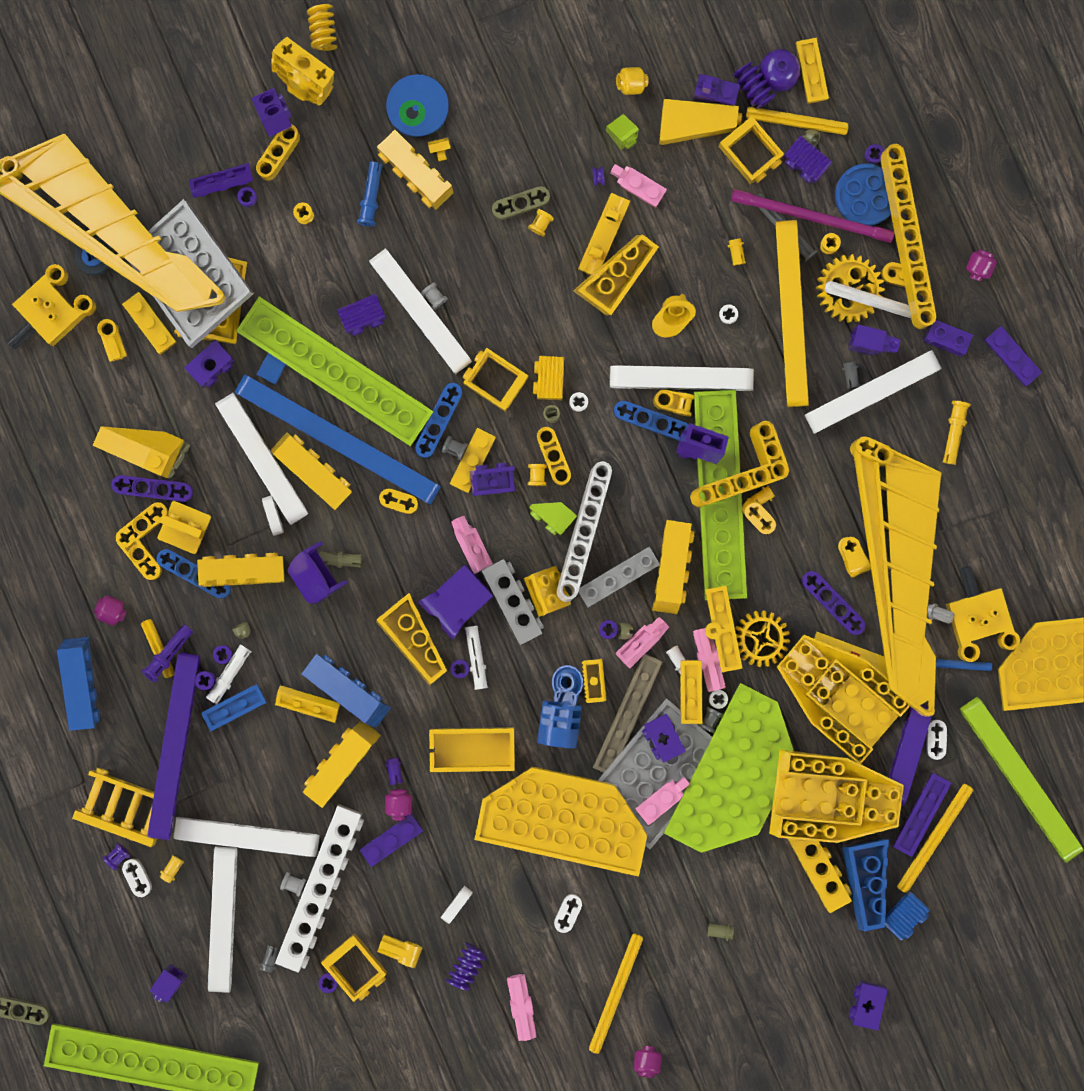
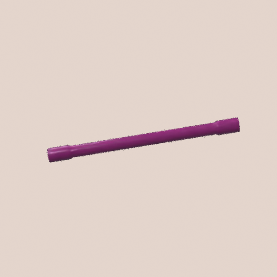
(875, 232)

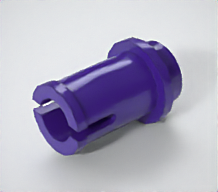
(393, 766)

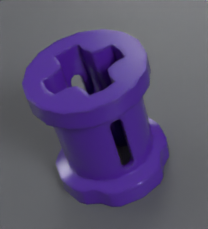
(199, 679)
(116, 856)

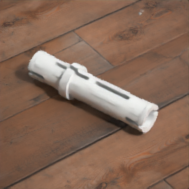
(476, 658)
(225, 679)

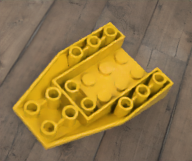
(841, 695)
(831, 799)

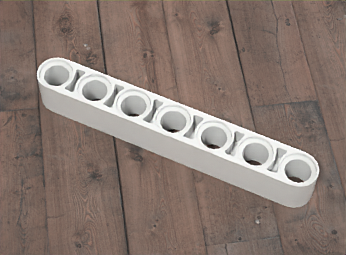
(420, 311)
(681, 378)
(873, 391)
(261, 458)
(588, 522)
(246, 836)
(222, 919)

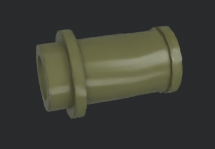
(720, 931)

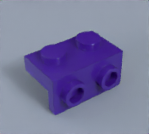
(492, 480)

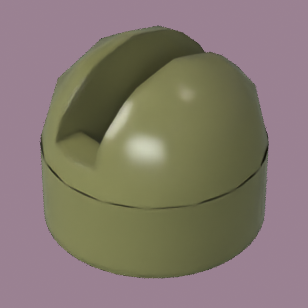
(812, 137)
(551, 410)
(242, 630)
(623, 631)

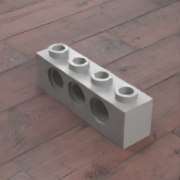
(492, 575)
(618, 577)

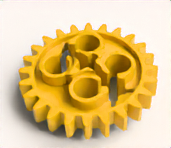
(841, 272)

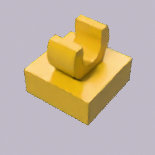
(439, 146)

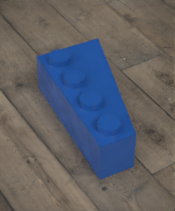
(78, 683)

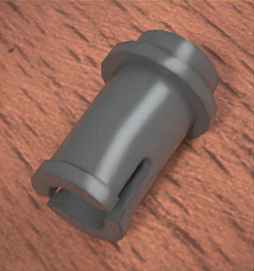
(851, 374)
(269, 960)

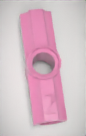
(710, 662)
(521, 1007)

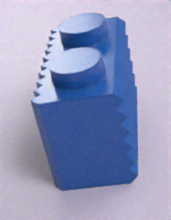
(906, 915)

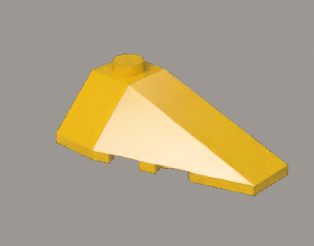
(144, 448)

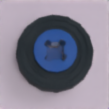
(92, 267)

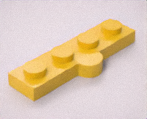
(722, 629)

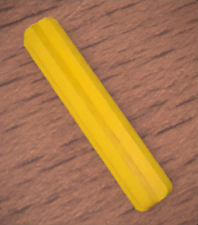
(156, 644)

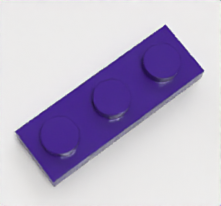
(221, 180)
(1012, 356)
(391, 840)

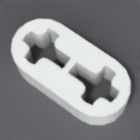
(272, 515)
(942, 740)
(132, 880)
(456, 905)
(572, 915)

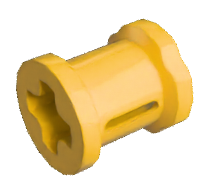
(300, 207)
(540, 223)
(831, 250)
(537, 474)

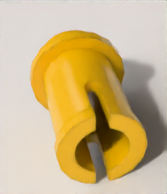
(737, 251)
(763, 495)
(171, 869)

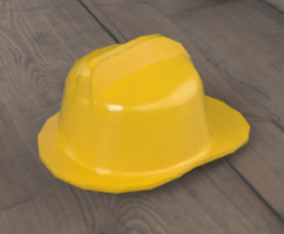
(673, 316)

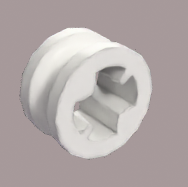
(724, 309)
(579, 395)
(717, 705)

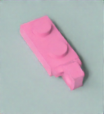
(639, 185)
(471, 545)
(641, 642)
(662, 800)

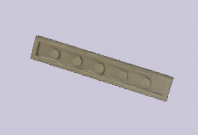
(628, 711)

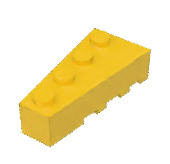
(311, 471)

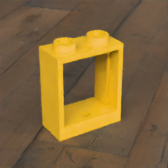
(736, 135)
(481, 358)
(363, 991)

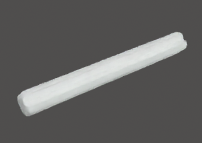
(867, 298)

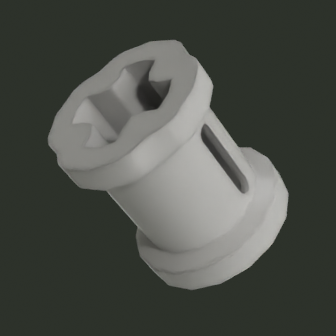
(434, 296)
(293, 884)

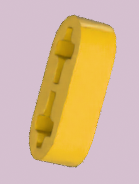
(400, 496)
(755, 519)

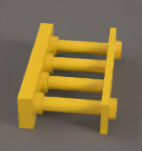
(106, 821)

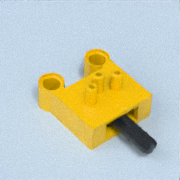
(48, 310)
(980, 617)

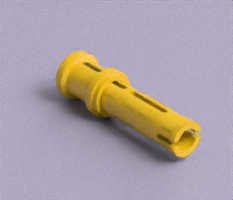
(957, 421)

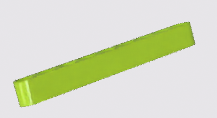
(1021, 779)

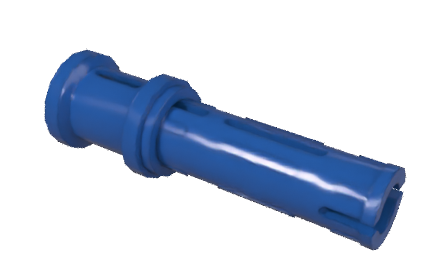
(369, 203)

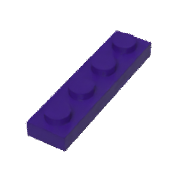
(921, 814)

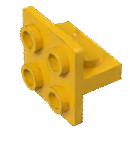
(183, 527)
(543, 590)

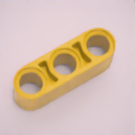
(277, 162)
(550, 446)

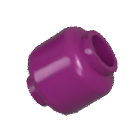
(981, 265)
(110, 610)
(398, 804)
(647, 1062)

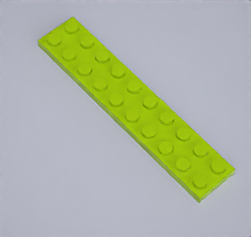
(334, 371)
(723, 520)
(146, 1062)

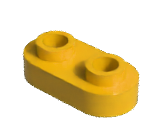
(898, 280)

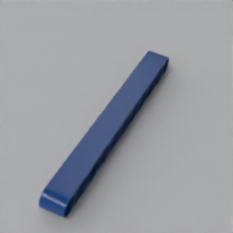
(337, 439)

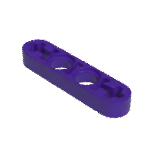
(152, 488)
(835, 600)

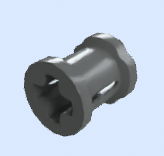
(454, 448)
(711, 719)

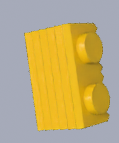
(550, 378)
(594, 680)

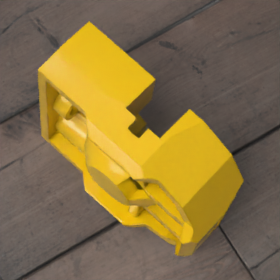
(302, 72)

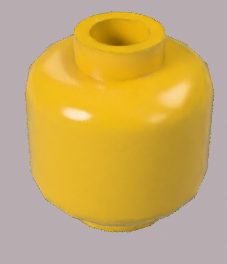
(631, 80)

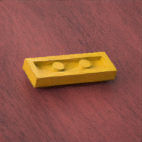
(812, 70)
(149, 323)
(473, 456)
(691, 691)
(307, 704)

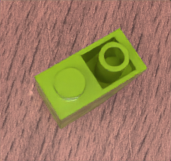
(623, 132)
(555, 515)

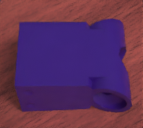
(457, 600)

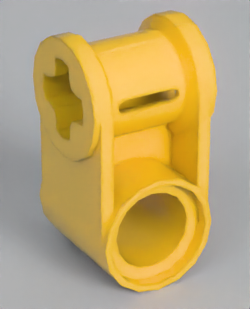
(676, 402)
(854, 560)

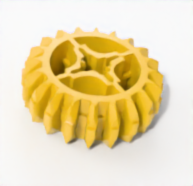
(777, 645)

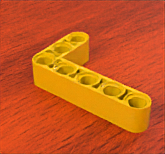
(748, 477)

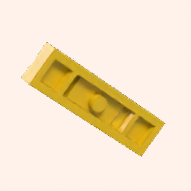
(604, 234)

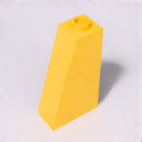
(696, 120)

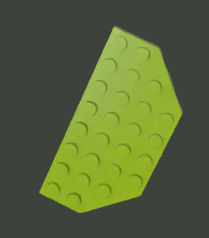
(735, 777)

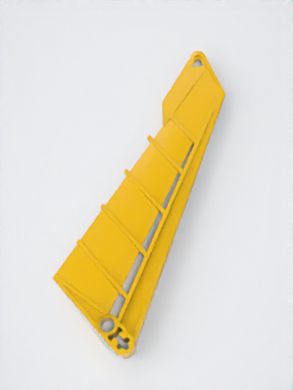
(80, 189)
(911, 525)

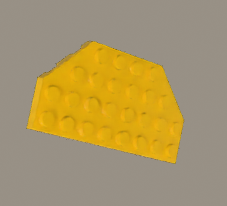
(1045, 667)
(564, 820)

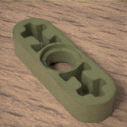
(504, 202)
(33, 1019)

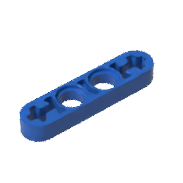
(441, 421)
(651, 423)
(191, 576)

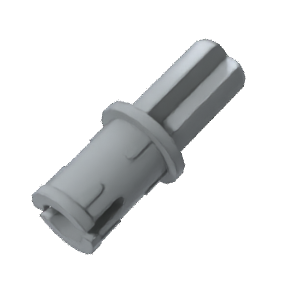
(938, 613)

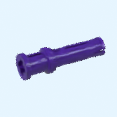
(161, 660)

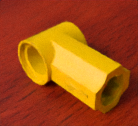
(112, 342)
(405, 952)

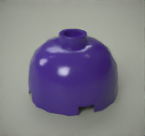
(780, 69)

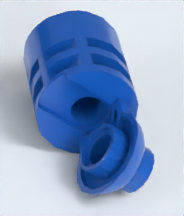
(561, 717)

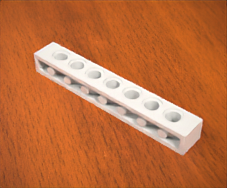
(287, 956)

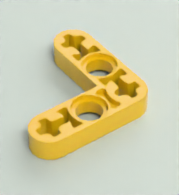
(135, 542)

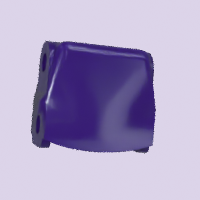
(313, 575)

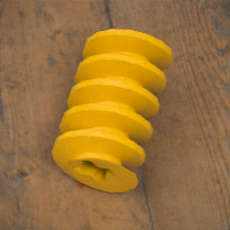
(320, 27)

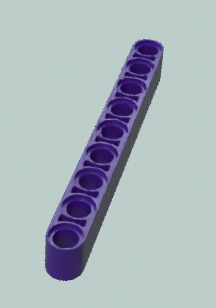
(174, 746)

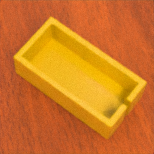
(472, 749)

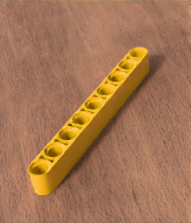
(905, 246)
(792, 313)

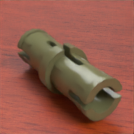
(341, 559)

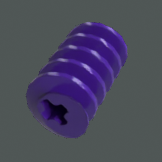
(753, 84)
(467, 967)

